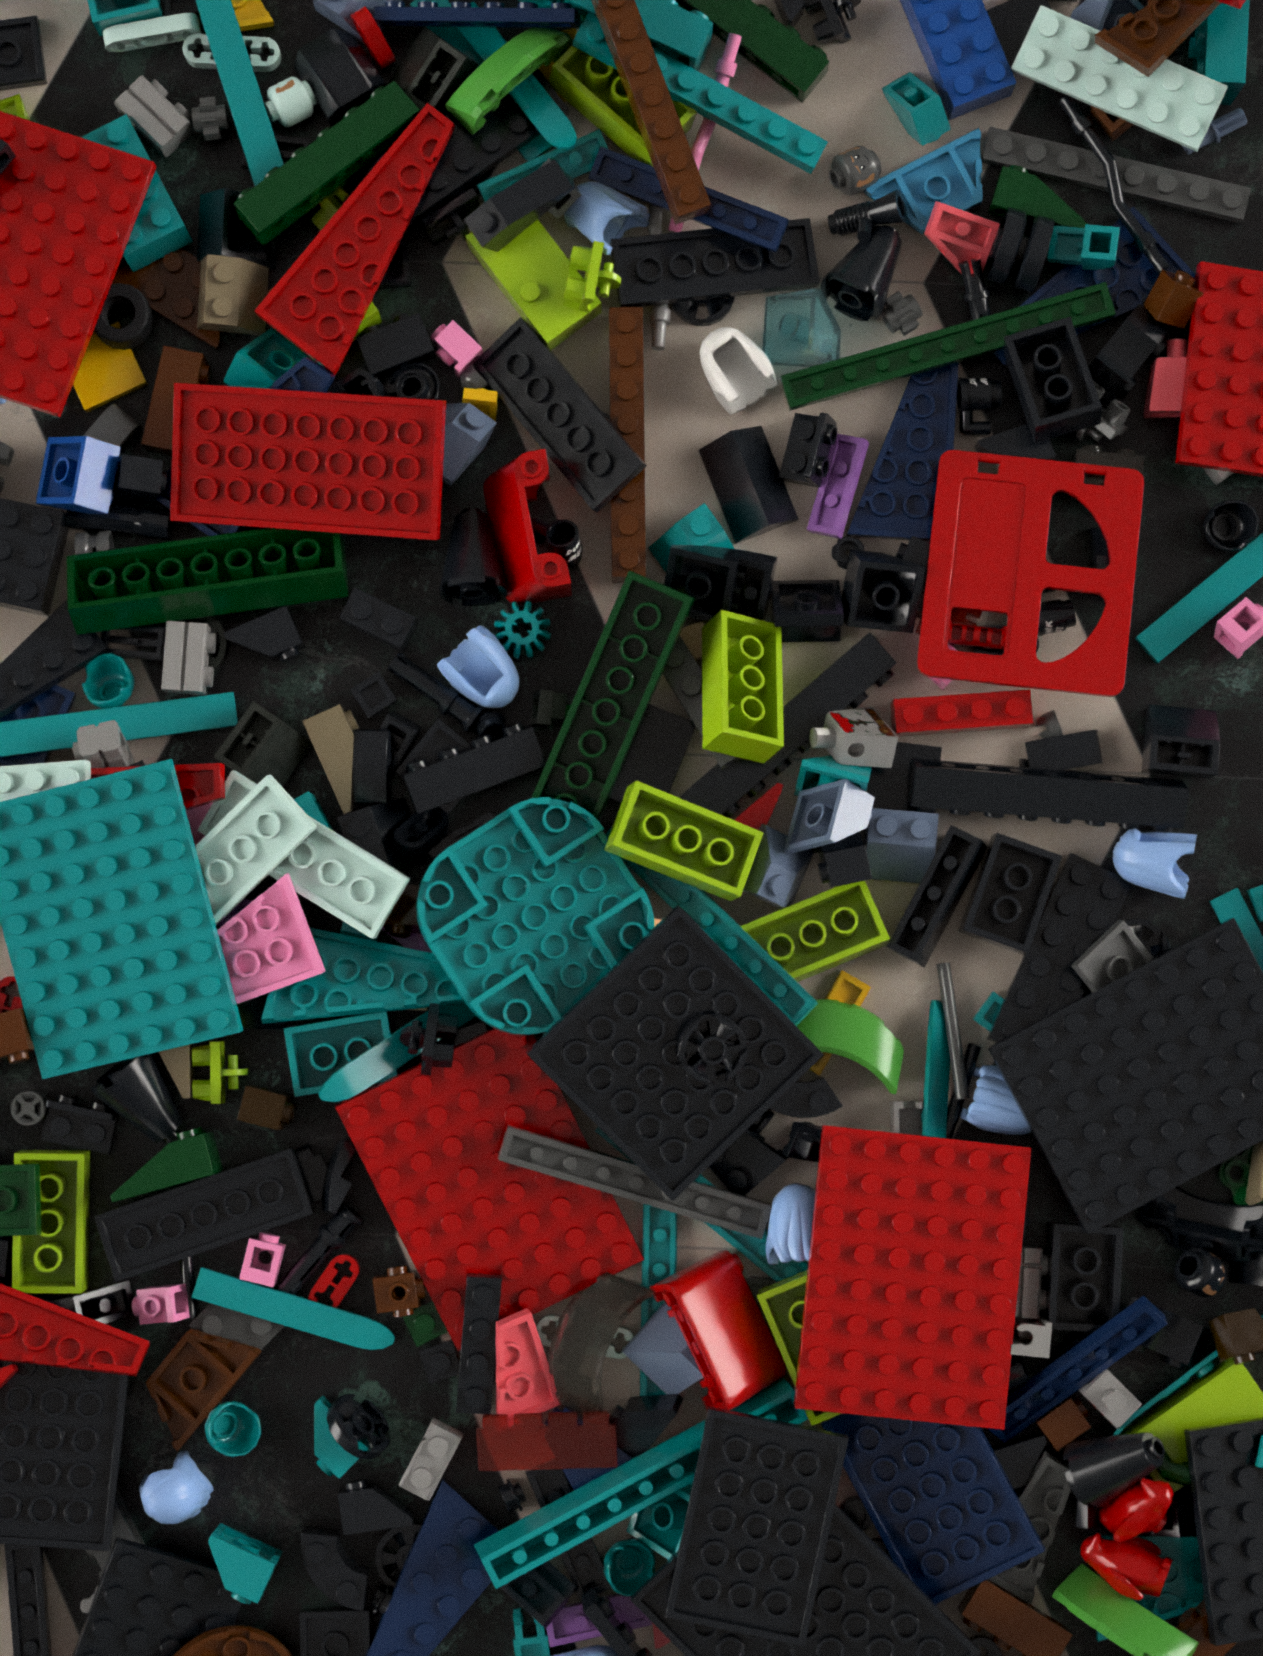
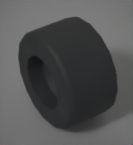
(137, 330)

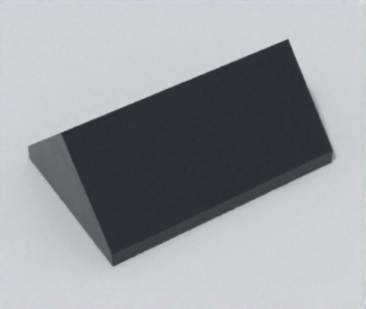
(747, 483)

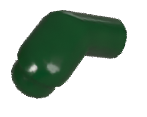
(1174, 1472)

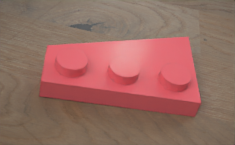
(521, 1368)

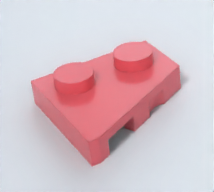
(960, 235)

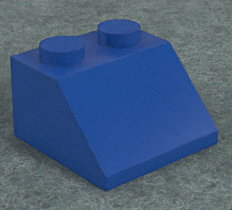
(78, 474)

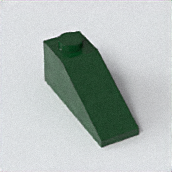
(1028, 193)

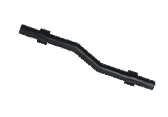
(1143, 241)

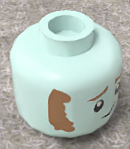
(290, 101)

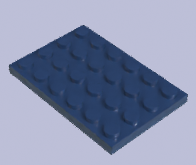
(937, 1500)

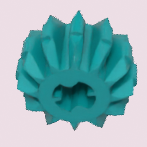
(529, 620)

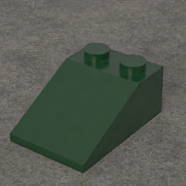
(180, 1161)

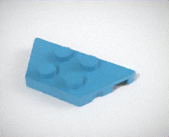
(943, 175)

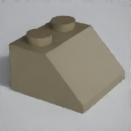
(230, 293)

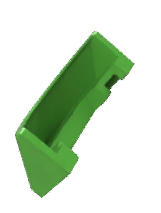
(504, 72)
(857, 1036)
(1120, 1617)

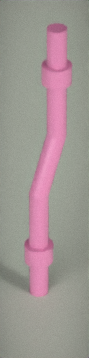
(725, 69)

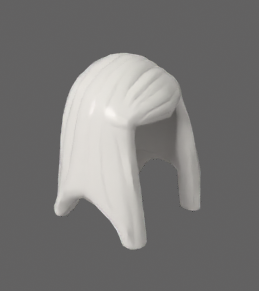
(736, 369)

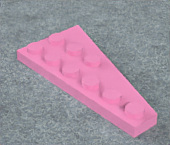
(269, 943)

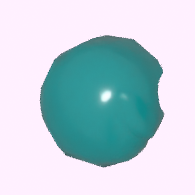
(108, 681)
(232, 1429)
(628, 1566)

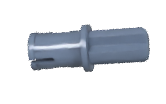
(1221, 127)

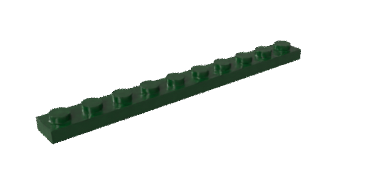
(940, 347)

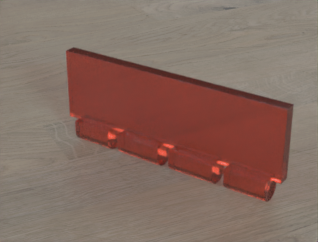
(546, 1447)

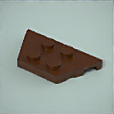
(172, 291)
(196, 1380)

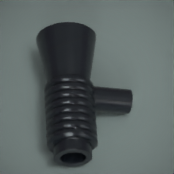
(865, 216)

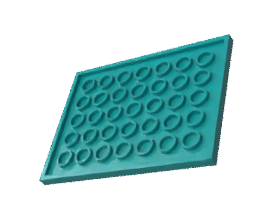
(110, 921)

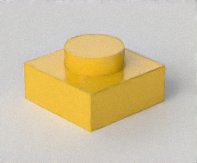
(482, 399)

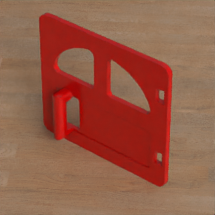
(992, 558)

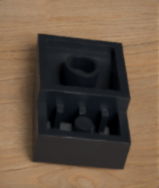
(721, 580)

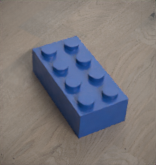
(960, 53)

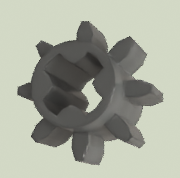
(210, 118)
(901, 313)

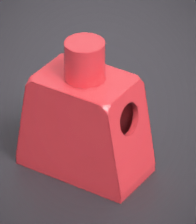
(1166, 382)

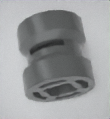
(88, 543)

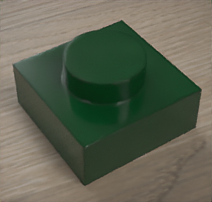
(425, 1323)

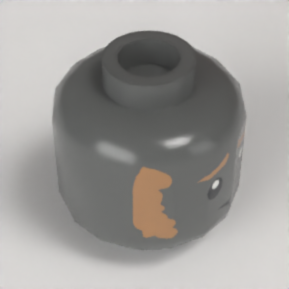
(855, 170)

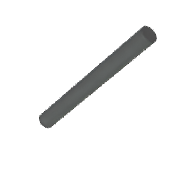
(953, 1031)

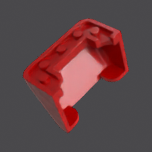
(506, 496)
(722, 1329)

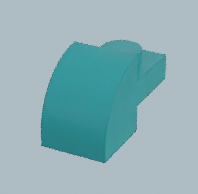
(1089, 246)

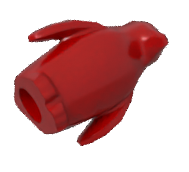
(1138, 1509)
(1128, 1565)

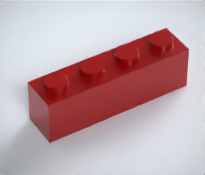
(961, 713)

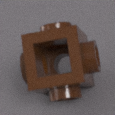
(386, 1296)

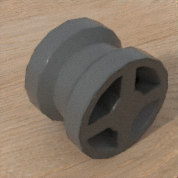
(24, 1111)

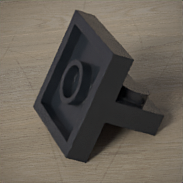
(807, 610)

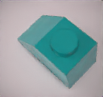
(917, 108)
(330, 1455)

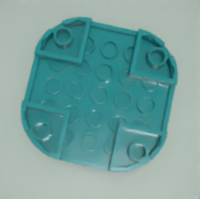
(530, 913)

